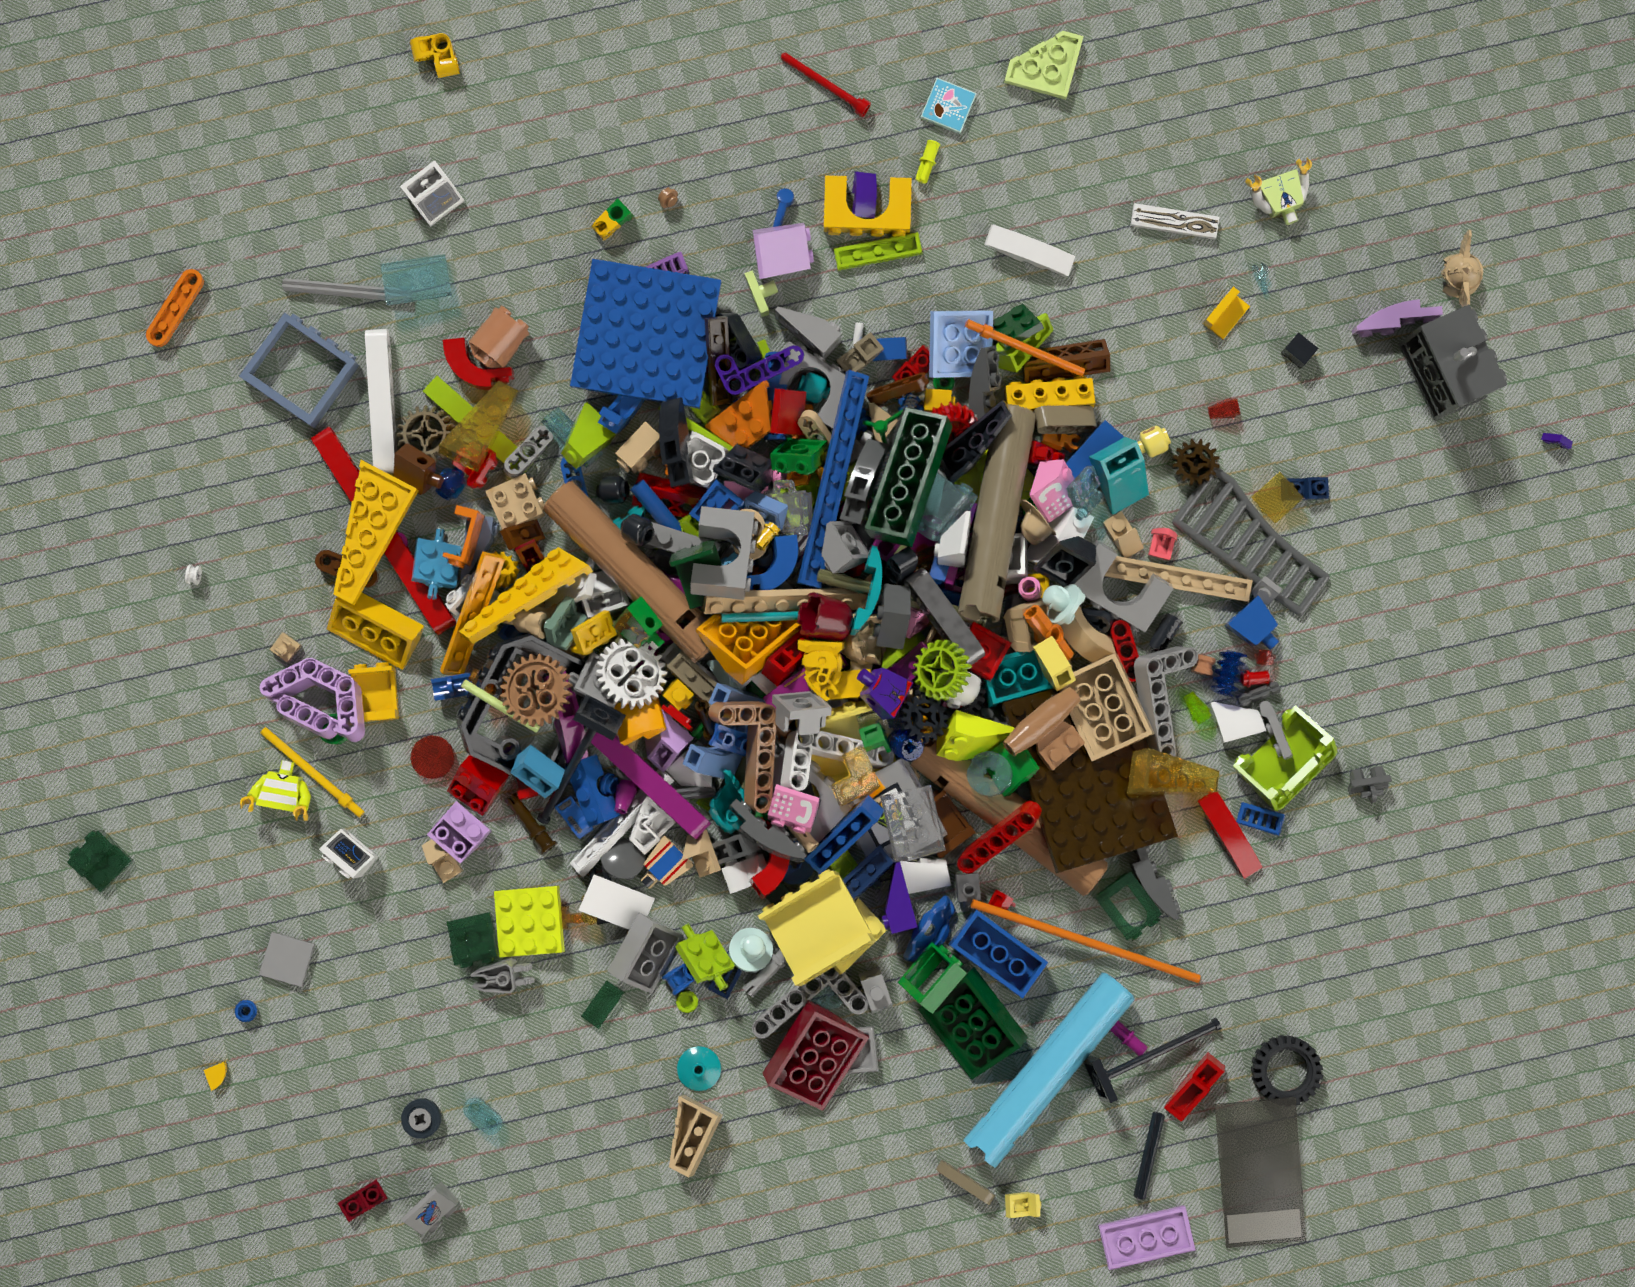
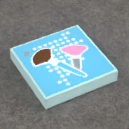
(948, 105)

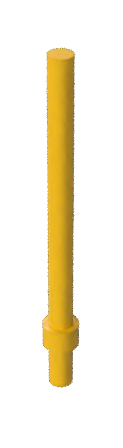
(344, 800)

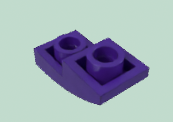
(864, 194)

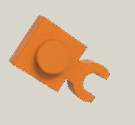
(1057, 441)

